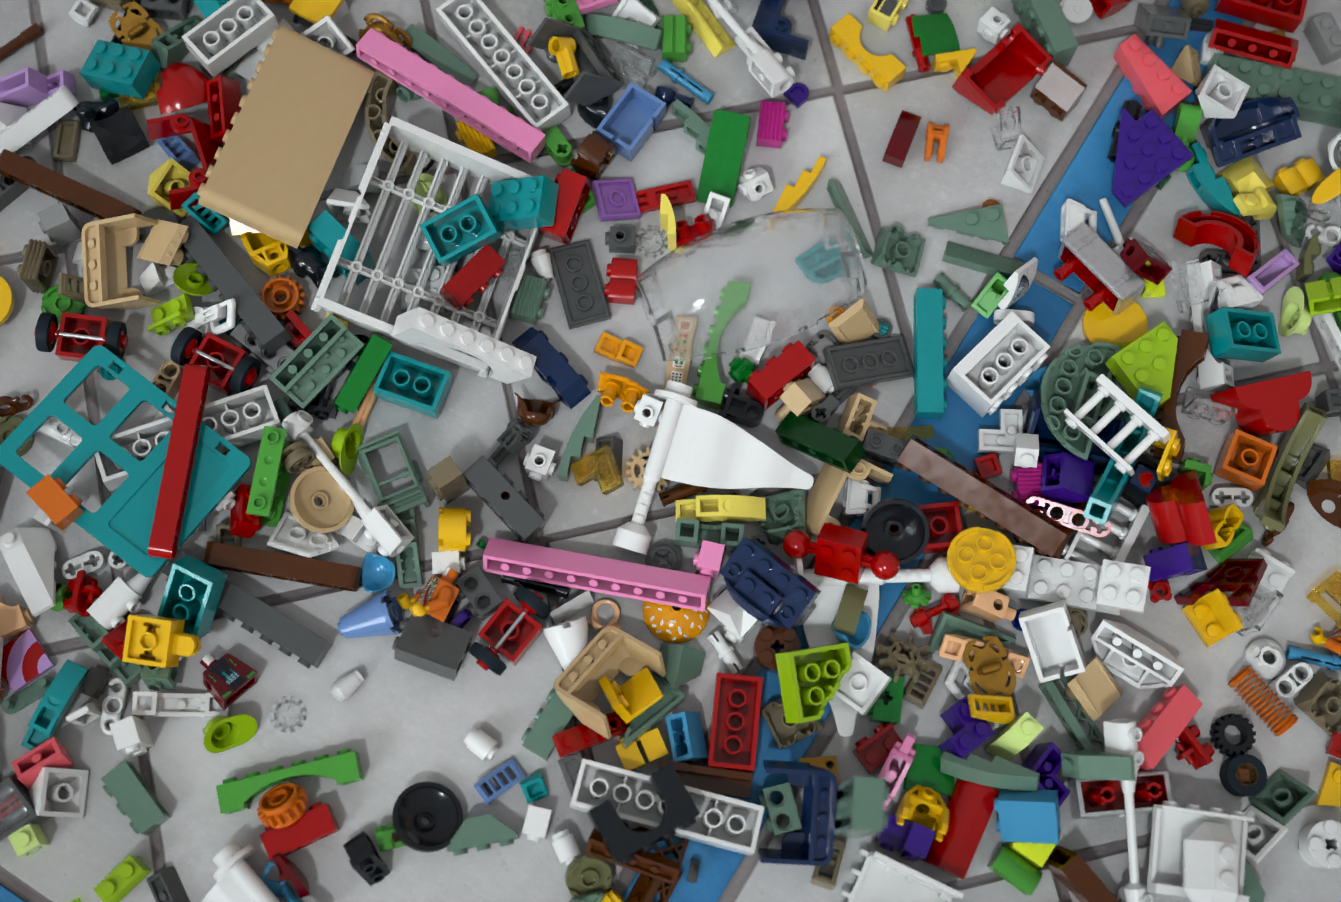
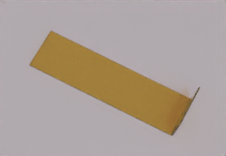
(906, 432)

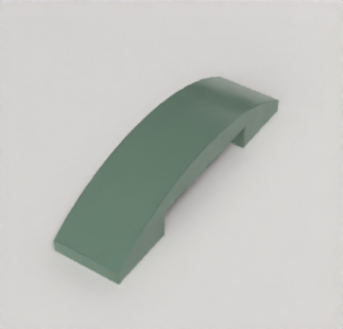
(623, 30)

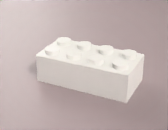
(230, 33)

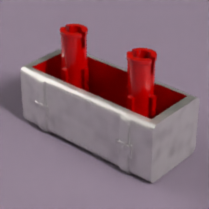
(1099, 270)
(1105, 797)

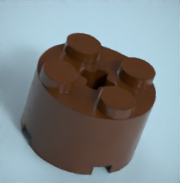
(593, 155)
(767, 637)

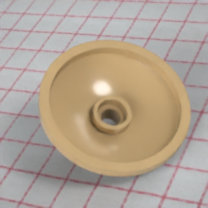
(334, 506)

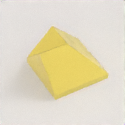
(1246, 177)
(165, 178)

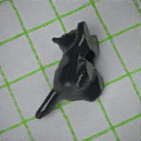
(96, 110)
(309, 263)

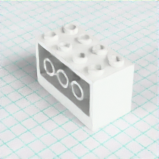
(998, 365)

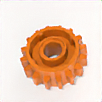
(283, 287)
(282, 805)

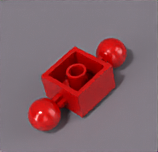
(841, 553)

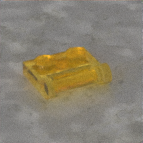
(1332, 587)

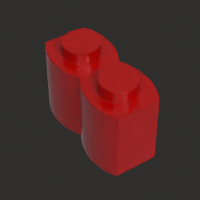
(622, 281)

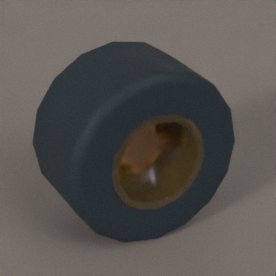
(1251, 779)

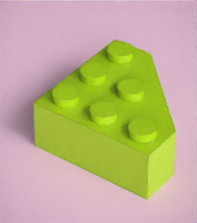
(1147, 363)
(811, 679)

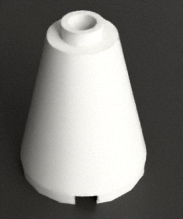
(568, 639)

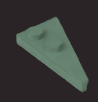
(980, 222)
(953, 624)
(651, 716)

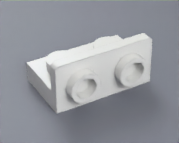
(1276, 573)

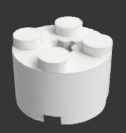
(1313, 844)

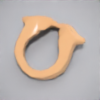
(594, 621)

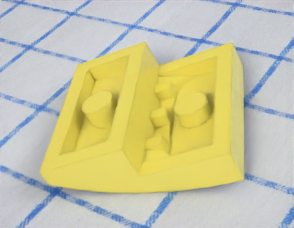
(668, 222)

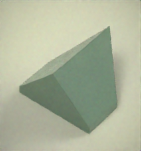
(681, 663)

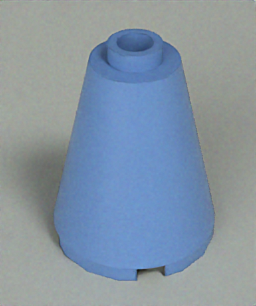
(373, 618)

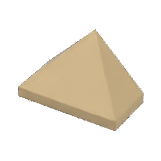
(1188, 66)

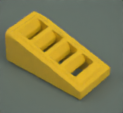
(1003, 702)

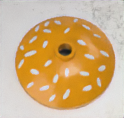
(674, 625)

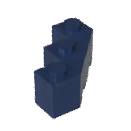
(553, 367)

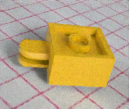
(157, 641)

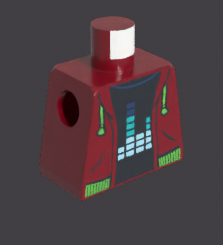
(1137, 253)
(227, 678)

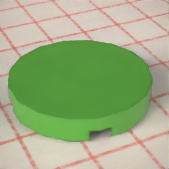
(57, 303)

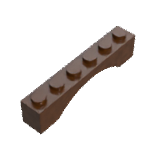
(1190, 353)

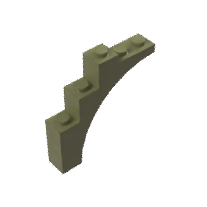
(1293, 449)

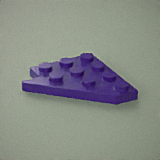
(1144, 155)

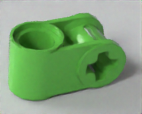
(558, 147)

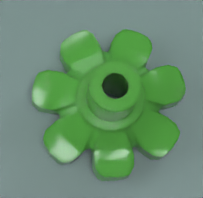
(916, 595)

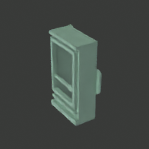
(403, 499)

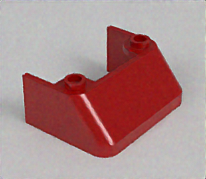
(185, 124)

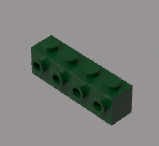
(820, 442)

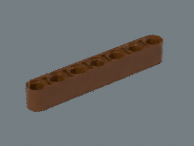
(61, 187)
(282, 566)

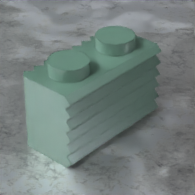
(529, 299)

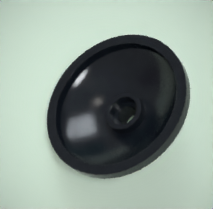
(907, 540)
(431, 802)

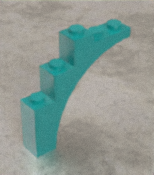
(1111, 485)

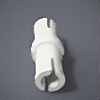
(725, 652)

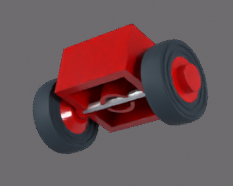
(79, 335)
(229, 365)
(510, 631)

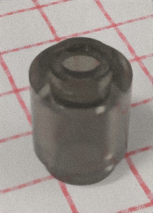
(96, 681)

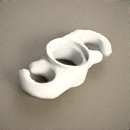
(1322, 234)
(121, 696)

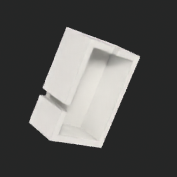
(1052, 641)

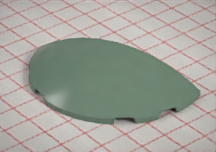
(1069, 385)

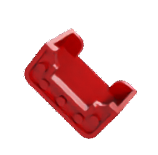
(1003, 71)

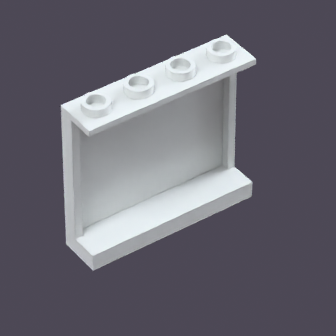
(1169, 830)

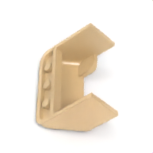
(106, 262)
(828, 488)
(607, 655)

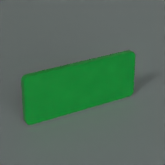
(723, 155)

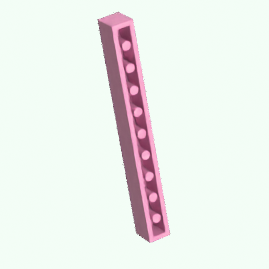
(451, 95)
(596, 574)

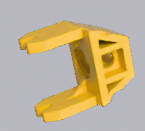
(266, 261)
(931, 815)

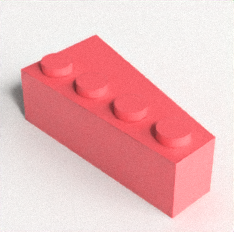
(1150, 77)
(1165, 723)

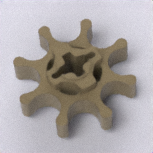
(903, 657)

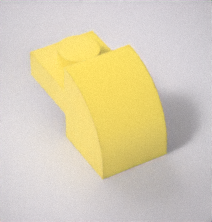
(1256, 204)

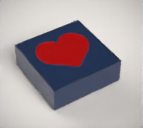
(1143, 479)

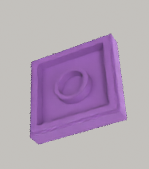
(616, 199)

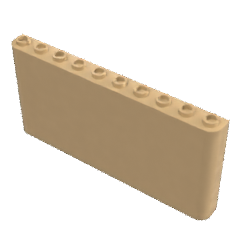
(285, 137)

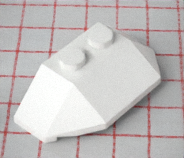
(1134, 656)
(1210, 864)

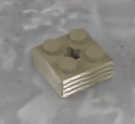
(37, 266)

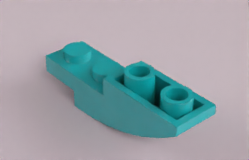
(1212, 191)
(54, 704)

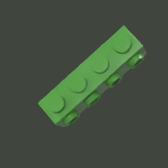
(564, 11)

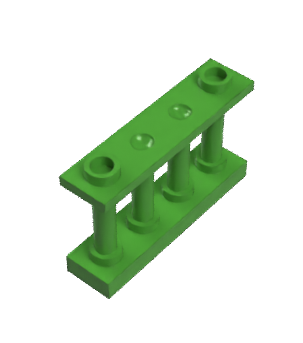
(270, 478)

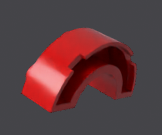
(1222, 231)

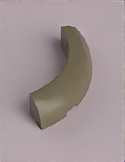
(379, 110)

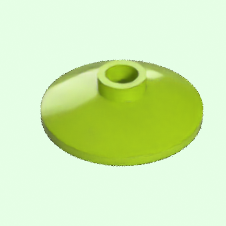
(190, 280)

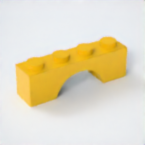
(883, 70)

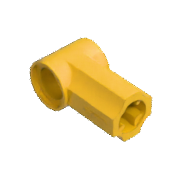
(564, 50)

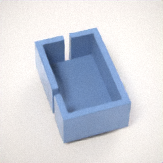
(632, 120)

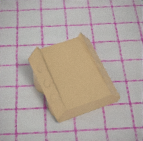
(164, 243)
(855, 324)
(1093, 689)

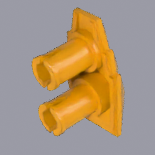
(621, 388)

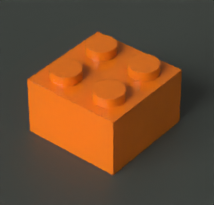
(1245, 460)

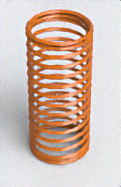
(1283, 725)

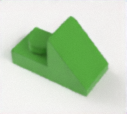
(991, 296)

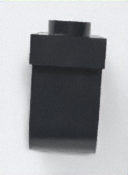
(319, 405)
(738, 406)
(366, 859)

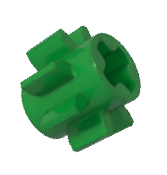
(741, 370)

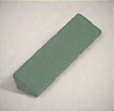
(842, 202)
(980, 260)

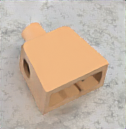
(987, 606)

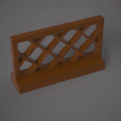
(646, 863)

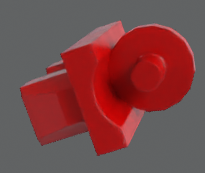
(687, 233)
(84, 592)
(1191, 749)

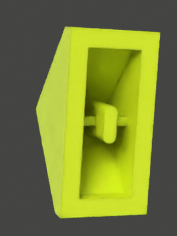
(1033, 852)

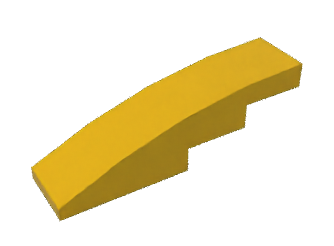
(794, 196)

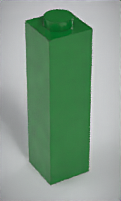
(362, 374)

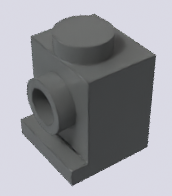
(623, 245)

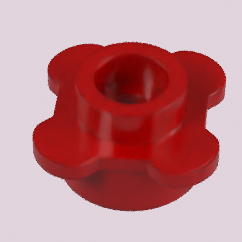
(1165, 591)

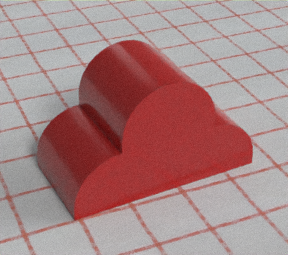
(1268, 404)
(1181, 512)

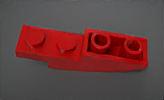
(583, 737)

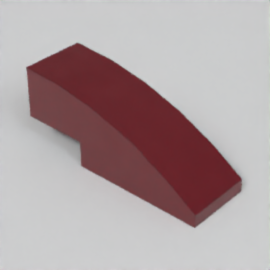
(901, 139)

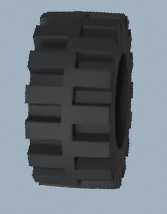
(1244, 728)

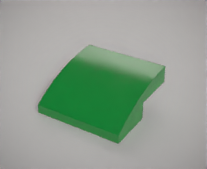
(935, 34)
(926, 771)

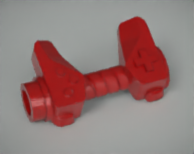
(921, 616)

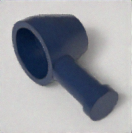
(668, 96)

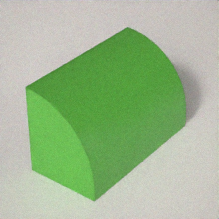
(1015, 870)

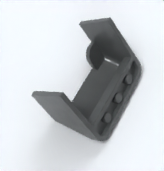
(597, 73)

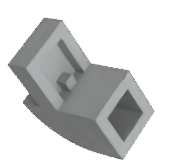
(354, 175)

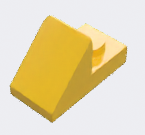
(954, 60)

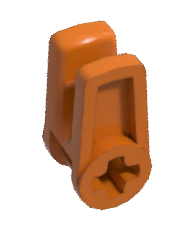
(936, 134)

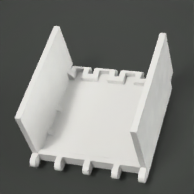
(890, 881)

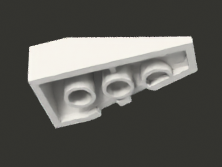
(31, 561)

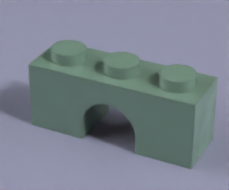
(692, 533)

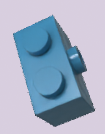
(686, 736)

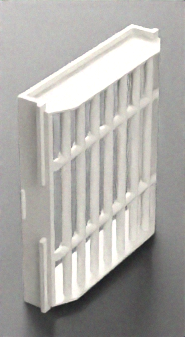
(450, 155)

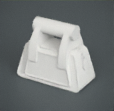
(1074, 216)
(1240, 296)
(856, 498)

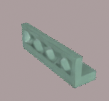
(1067, 719)

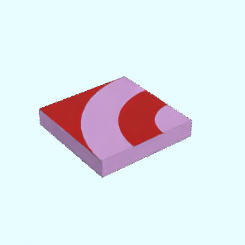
(24, 661)

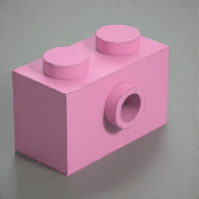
(709, 559)

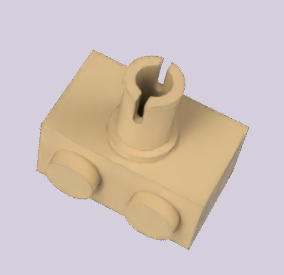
(799, 398)
(857, 417)

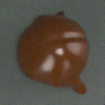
(535, 411)

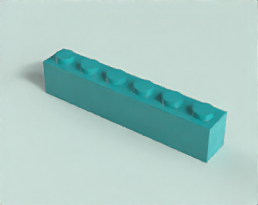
(928, 353)

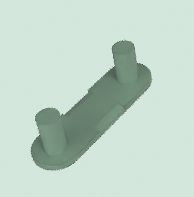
(27, 695)

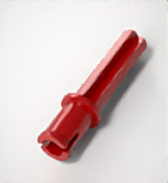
(922, 61)

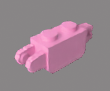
(897, 765)

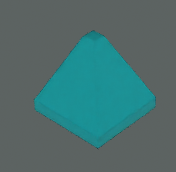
(534, 787)

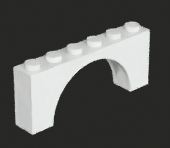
(422, 326)

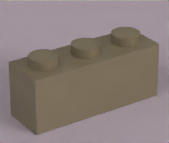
(447, 480)

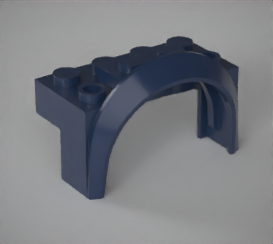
(761, 599)

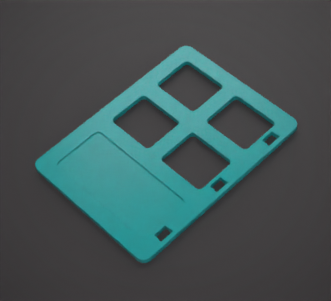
(128, 514)

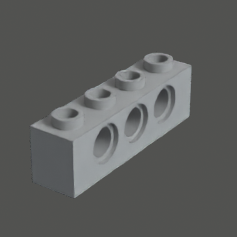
(244, 341)

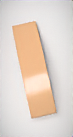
(954, 645)

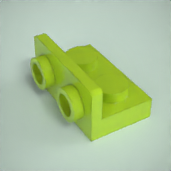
(171, 315)

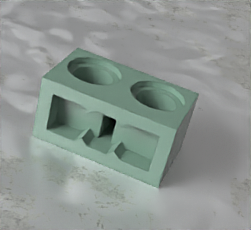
(786, 807)

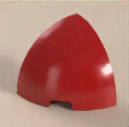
(181, 88)

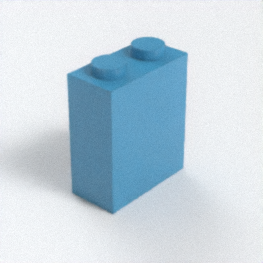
(1028, 816)

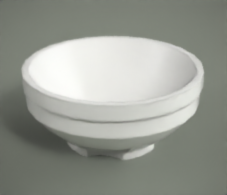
(1254, 657)

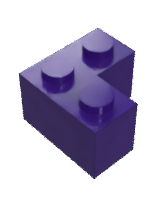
(1178, 560)
(967, 731)
(1046, 760)
(910, 839)

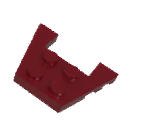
(1232, 575)

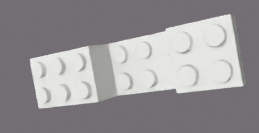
(1082, 585)

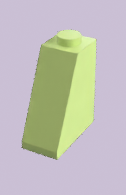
(1014, 737)

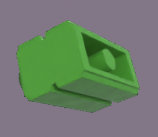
(674, 38)

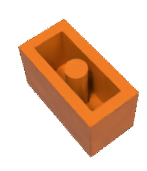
(55, 502)

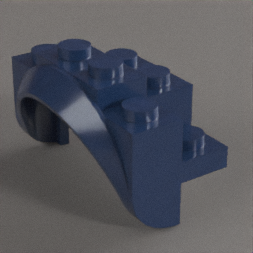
(1252, 129)

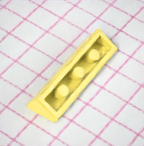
(705, 26)

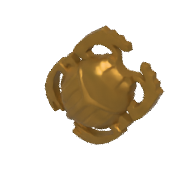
(135, 28)
(386, 28)
(989, 668)

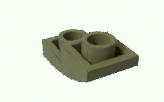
(1308, 254)
(850, 609)

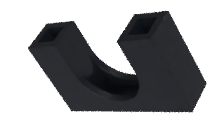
(624, 842)

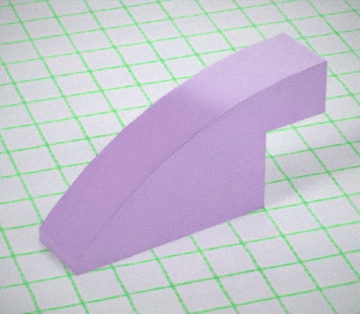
(31, 87)
(1272, 272)

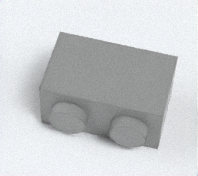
(1324, 38)
(59, 224)

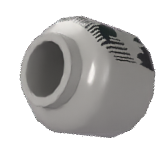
(817, 344)

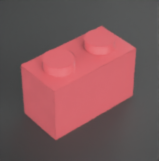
(47, 754)

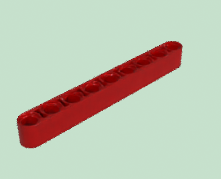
(179, 461)

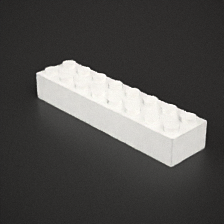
(504, 63)
(235, 418)
(721, 820)

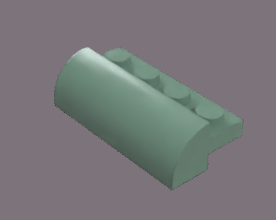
(317, 361)

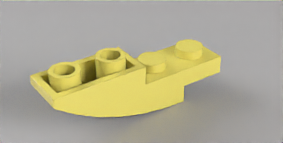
(722, 508)

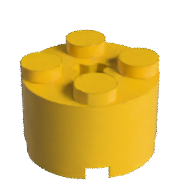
(452, 529)

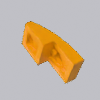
(618, 350)

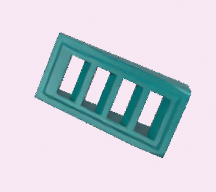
(206, 222)

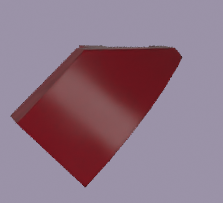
(289, 870)

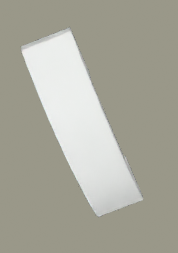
(175, 705)

